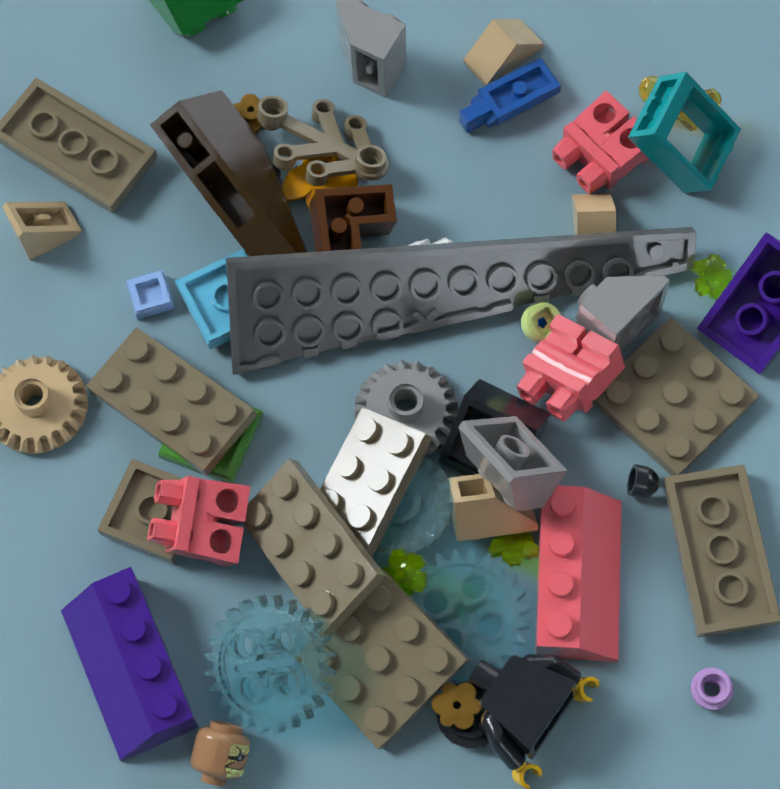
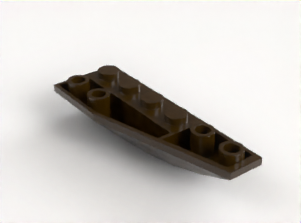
(231, 172)

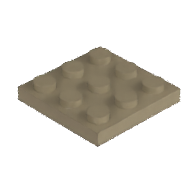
(675, 398)
(388, 662)

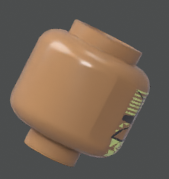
(220, 752)

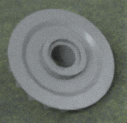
(417, 383)

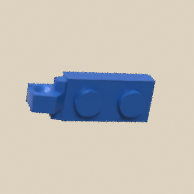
(510, 96)

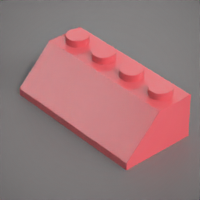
(579, 575)

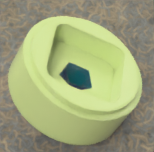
(536, 321)

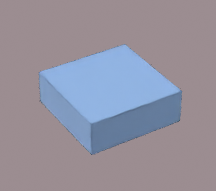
(150, 294)

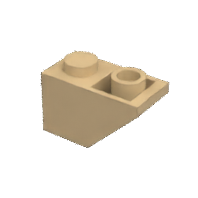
(483, 512)

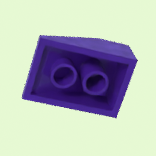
(748, 310)

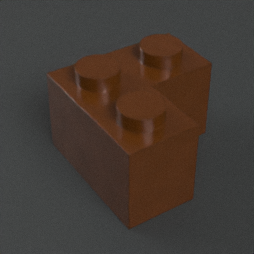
(349, 213)

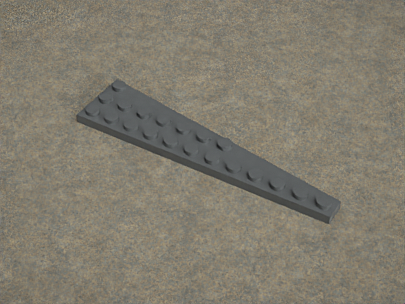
(346, 297)

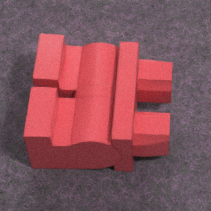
(600, 143)
(570, 368)
(201, 519)

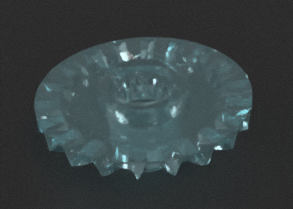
(429, 512)

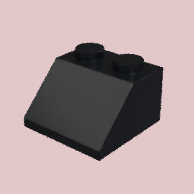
(488, 402)

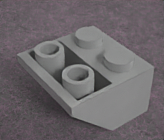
(371, 45)

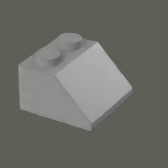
(622, 306)
(512, 460)

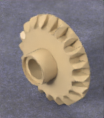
(50, 421)

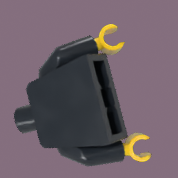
(525, 705)

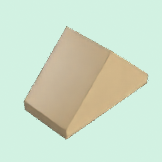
(501, 49)
(593, 213)
(41, 225)

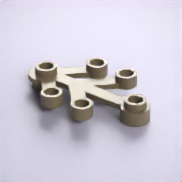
(365, 161)

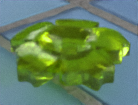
(712, 276)
(513, 548)
(406, 570)

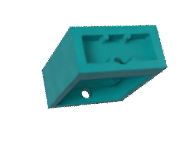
(650, 132)

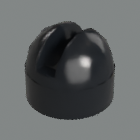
(642, 481)

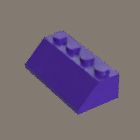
(128, 665)

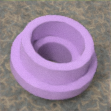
(716, 677)

